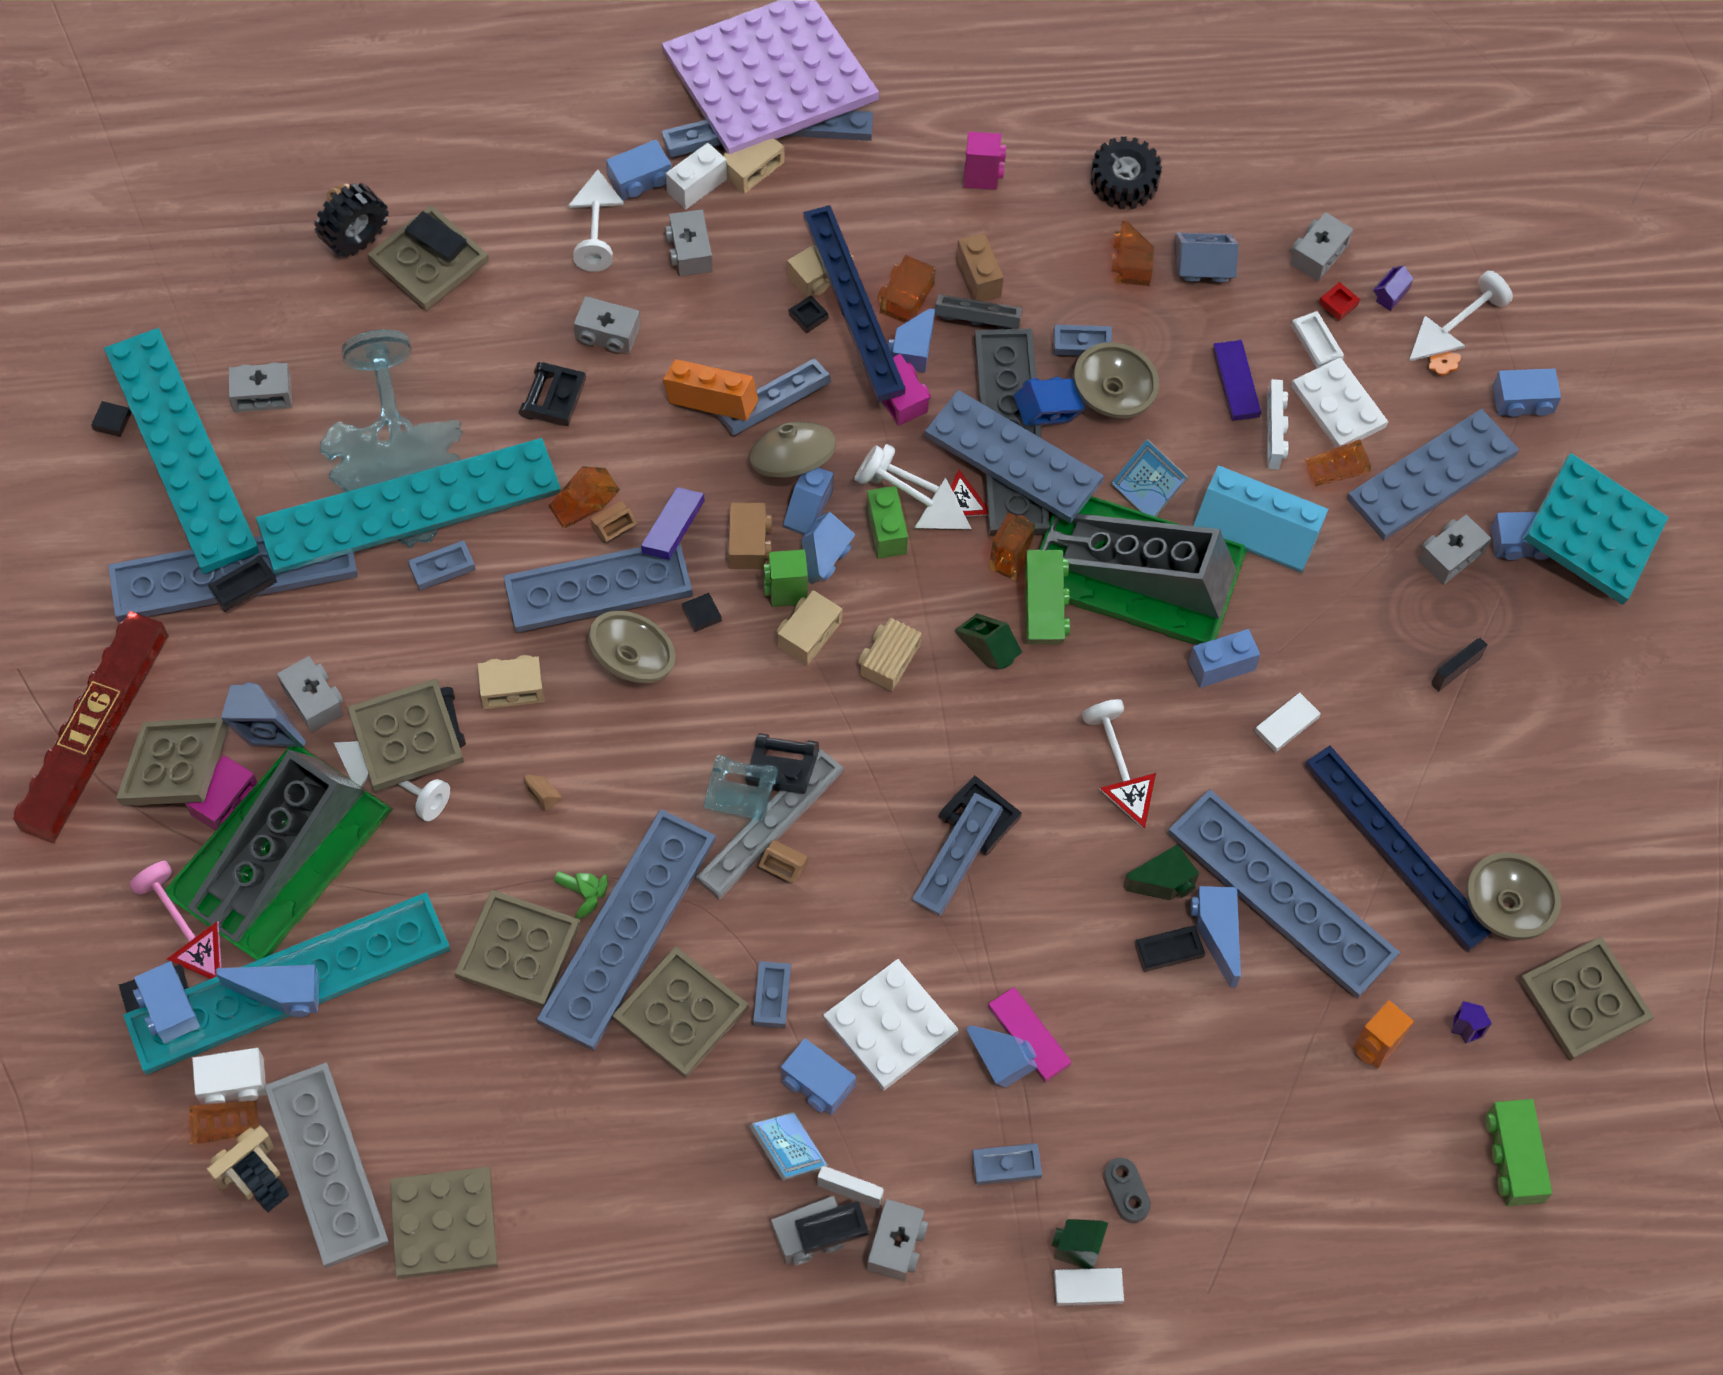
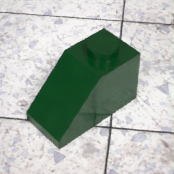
(990, 640)
(1164, 876)
(1079, 1242)

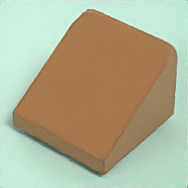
(541, 791)

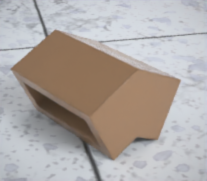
(613, 521)
(784, 861)

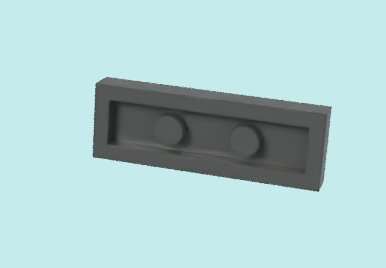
(978, 312)

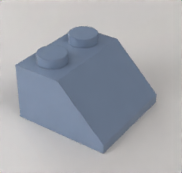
(1206, 256)
(259, 718)

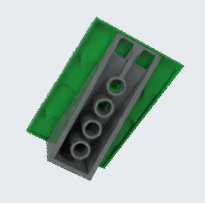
(1147, 569)
(278, 852)

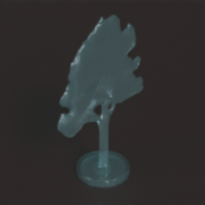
(373, 461)

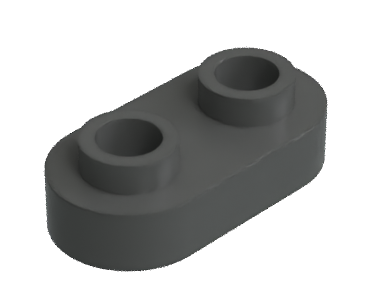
(1125, 1189)

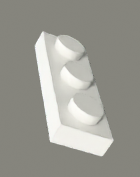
(1276, 424)

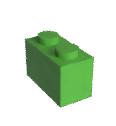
(887, 522)
(786, 577)

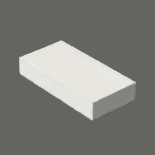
(1316, 339)
(1287, 722)
(850, 1187)
(1088, 1286)

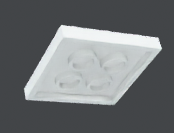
(890, 1024)

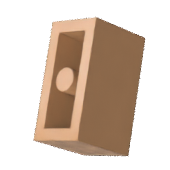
(979, 267)
(748, 535)

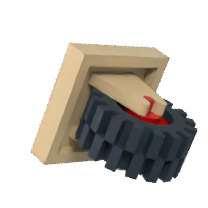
(250, 1169)

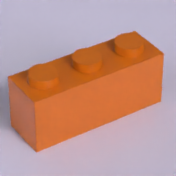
(711, 389)

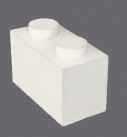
(696, 176)
(229, 1076)

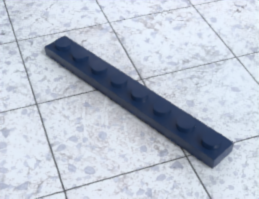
(854, 303)
(1397, 847)

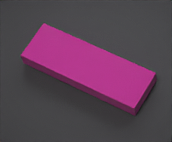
(1022, 1022)

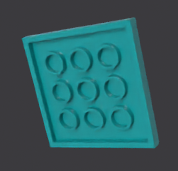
(1596, 528)

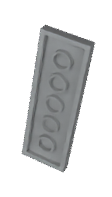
(326, 1165)

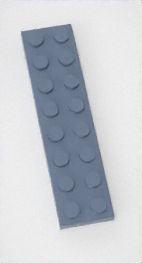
(177, 583)
(1284, 893)
(626, 930)

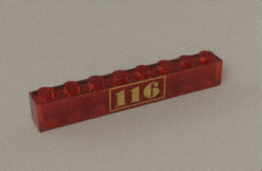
(90, 727)

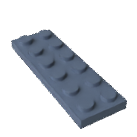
(1014, 456)
(1432, 474)
(595, 587)

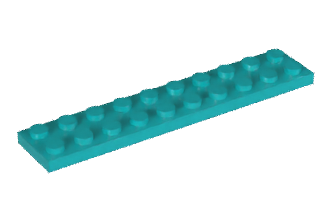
(181, 451)
(407, 505)
(344, 960)

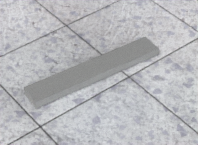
(757, 835)

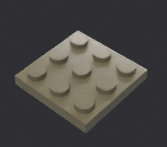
(420, 271)
(405, 734)
(172, 761)
(517, 948)
(1586, 998)
(680, 1012)
(443, 1223)

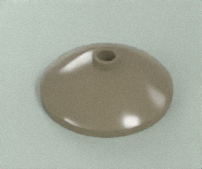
(1118, 369)
(792, 449)
(631, 647)
(1522, 885)

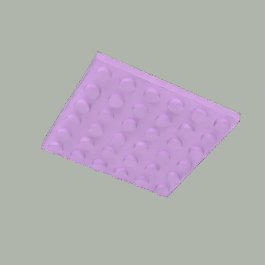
(769, 72)

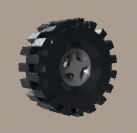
(1139, 169)
(351, 219)

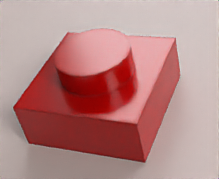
(1339, 301)

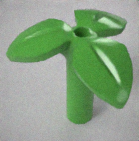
(586, 885)

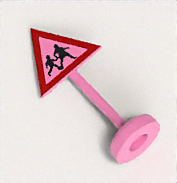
(201, 952)

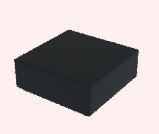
(808, 314)
(111, 419)
(701, 612)

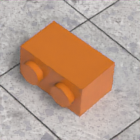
(1382, 1034)

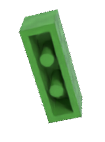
(1046, 597)
(1518, 1152)

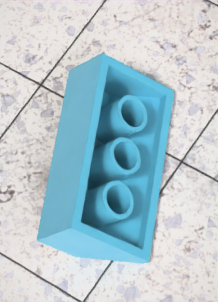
(1261, 518)

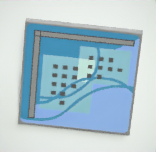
(1149, 479)
(788, 1146)

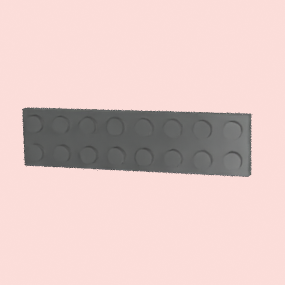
(1003, 364)

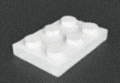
(1339, 403)

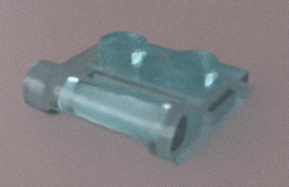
(737, 797)

